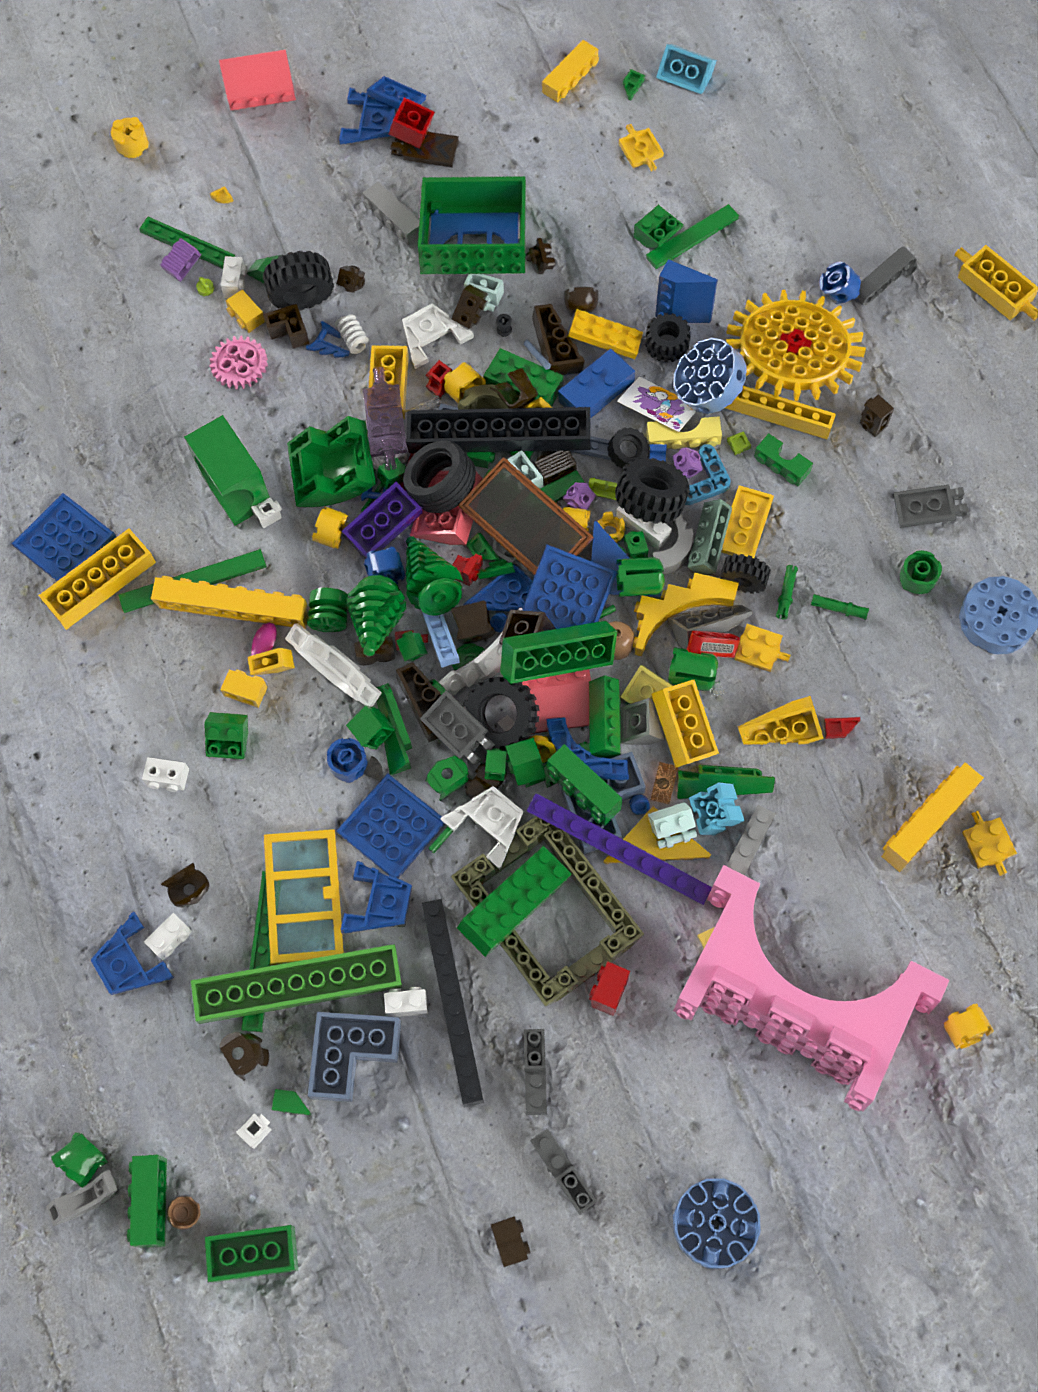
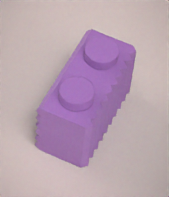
(180, 259)

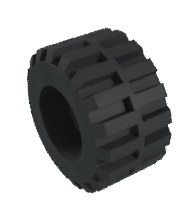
(672, 326)

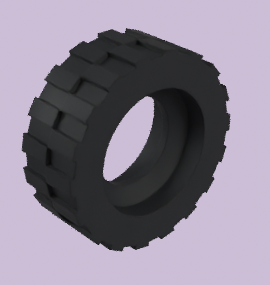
(633, 436)

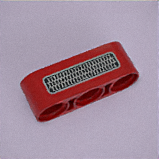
(713, 642)

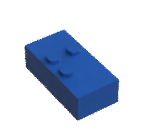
(598, 383)

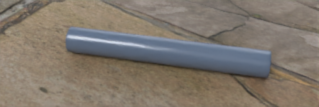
(537, 354)

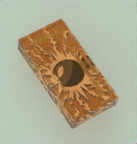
(664, 783)

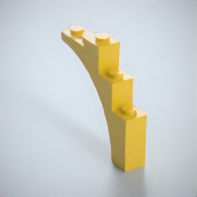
(700, 591)

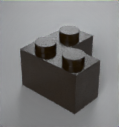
(287, 322)

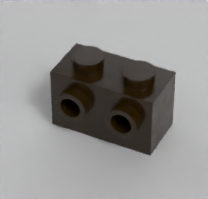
(469, 306)
(876, 415)

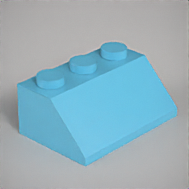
(685, 68)

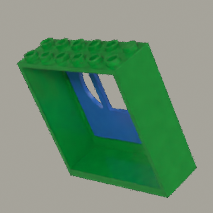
(472, 207)

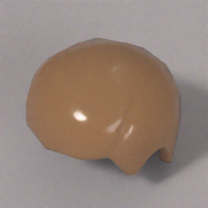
(183, 1212)

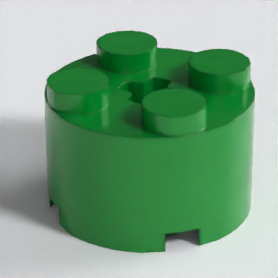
(920, 572)

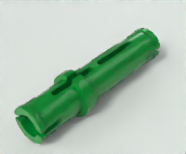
(785, 598)
(839, 606)

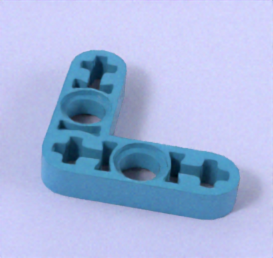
(714, 477)

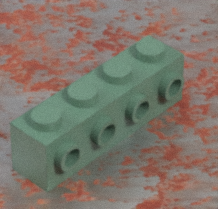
(709, 537)

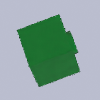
(370, 727)
(525, 761)

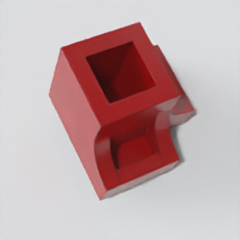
(436, 378)
(468, 568)

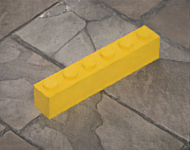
(783, 412)

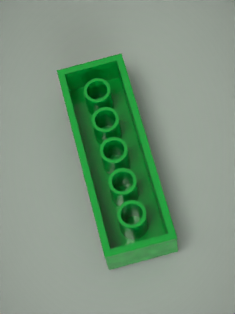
(558, 651)
(513, 901)

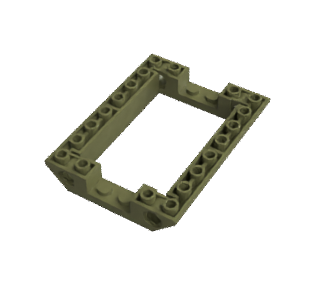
(625, 930)

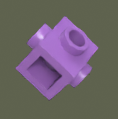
(688, 462)
(579, 496)

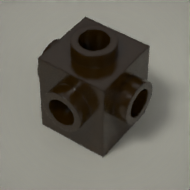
(350, 278)

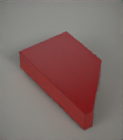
(839, 727)

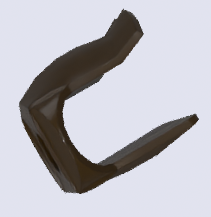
(508, 394)
(473, 622)
(177, 882)
(253, 1052)

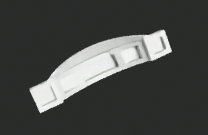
(333, 665)
(477, 670)

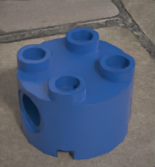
(840, 283)
(385, 563)
(347, 759)

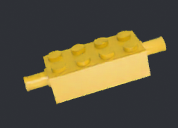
(998, 282)

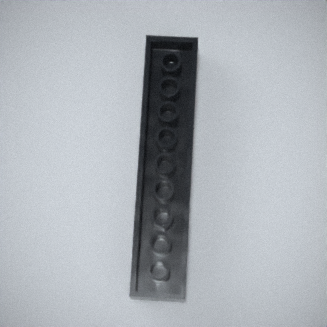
(502, 429)

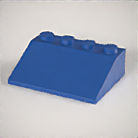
(686, 293)

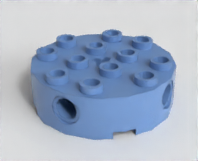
(710, 376)
(999, 615)
(733, 1208)

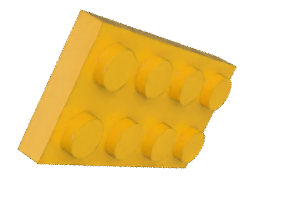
(605, 334)
(746, 521)

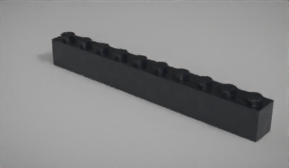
(452, 1003)

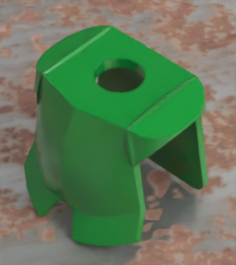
(447, 786)
(79, 1159)

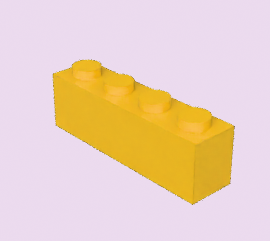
(570, 71)

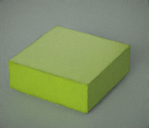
(739, 443)

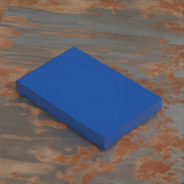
(393, 92)

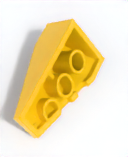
(786, 724)

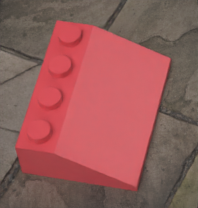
(257, 80)
(446, 527)
(562, 697)

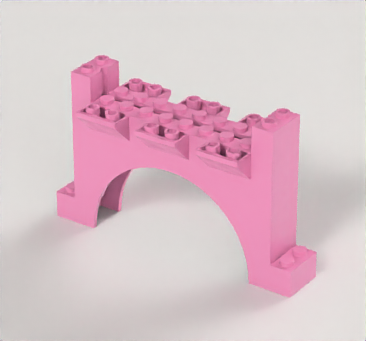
(842, 1037)

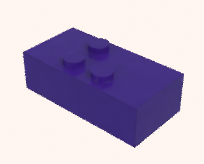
(382, 521)

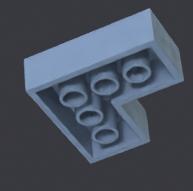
(625, 788)
(340, 1043)

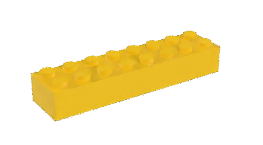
(230, 602)

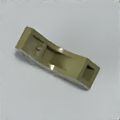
(481, 398)

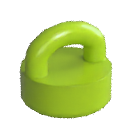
(205, 286)

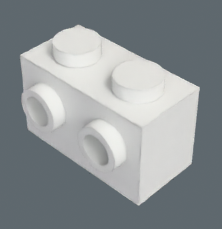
(233, 276)
(165, 774)
(167, 936)
(406, 1003)

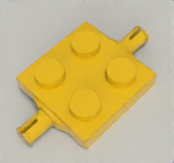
(641, 147)
(760, 648)
(989, 843)

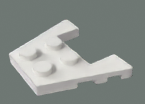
(428, 326)
(493, 814)

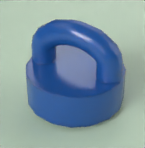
(498, 622)
(639, 804)

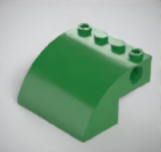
(331, 464)

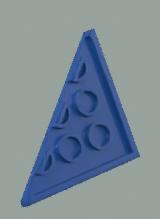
(606, 552)
(504, 592)

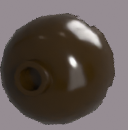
(582, 299)

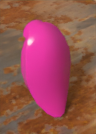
(264, 639)

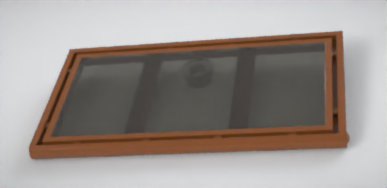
(522, 516)

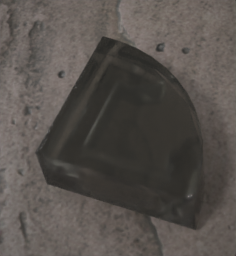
(374, 769)

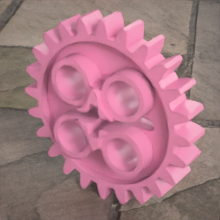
(238, 362)

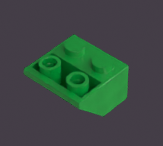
(656, 227)
(226, 735)

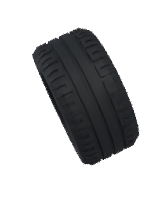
(427, 464)

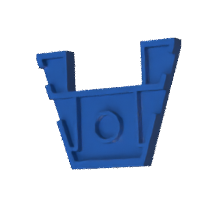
(374, 121)
(386, 903)
(120, 966)

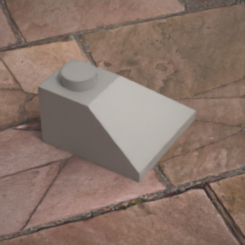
(641, 724)

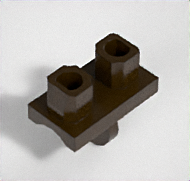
(538, 256)

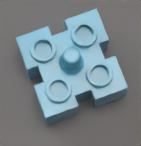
(716, 809)

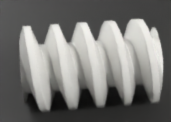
(352, 333)

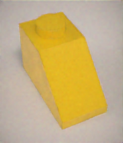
(271, 662)

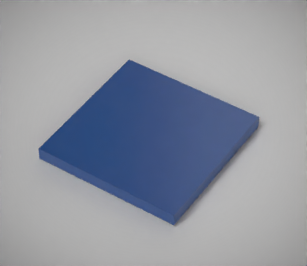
(63, 538)
(569, 588)
(391, 826)

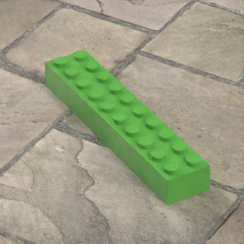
(295, 984)

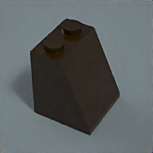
(525, 622)

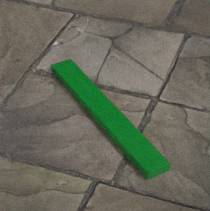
(213, 574)
(260, 953)

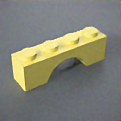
(705, 433)

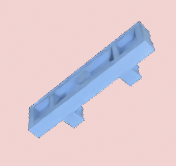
(441, 640)

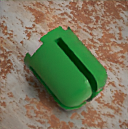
(640, 576)
(692, 666)

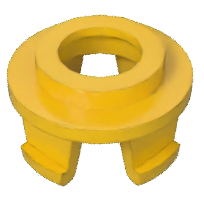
(610, 520)

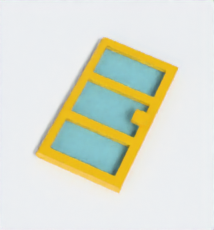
(302, 896)

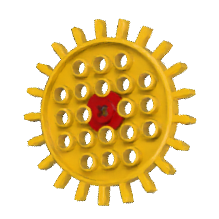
(794, 344)

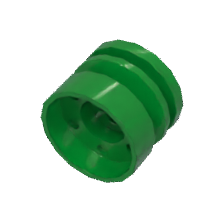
(327, 610)

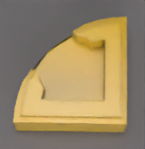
(221, 195)

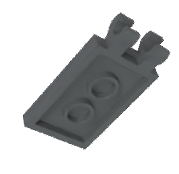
(928, 505)
(456, 727)

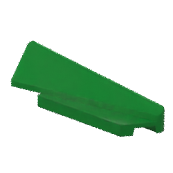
(398, 741)
(744, 780)

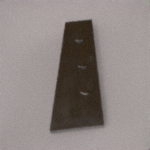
(554, 341)
(419, 694)

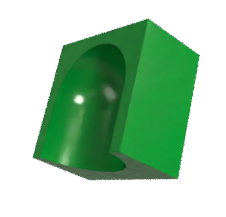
(227, 469)

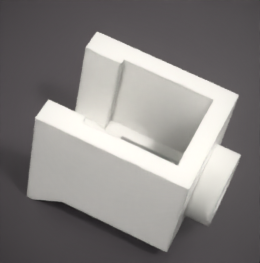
(269, 517)
(254, 1140)

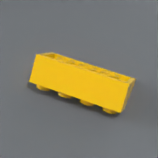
(684, 723)

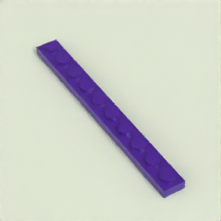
(619, 849)

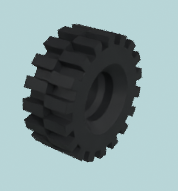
(746, 571)

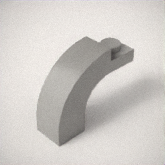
(678, 554)
(82, 1200)

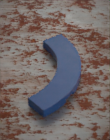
(603, 767)

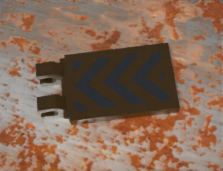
(435, 150)

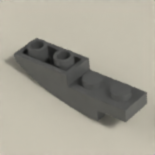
(535, 1072)
(563, 1171)

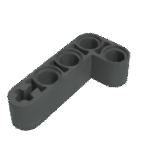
(898, 264)

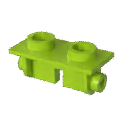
(603, 488)

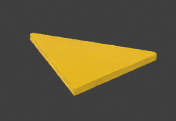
(644, 838)

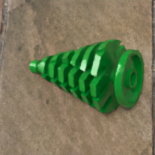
(430, 580)
(375, 610)

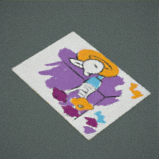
(657, 404)

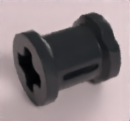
(504, 325)

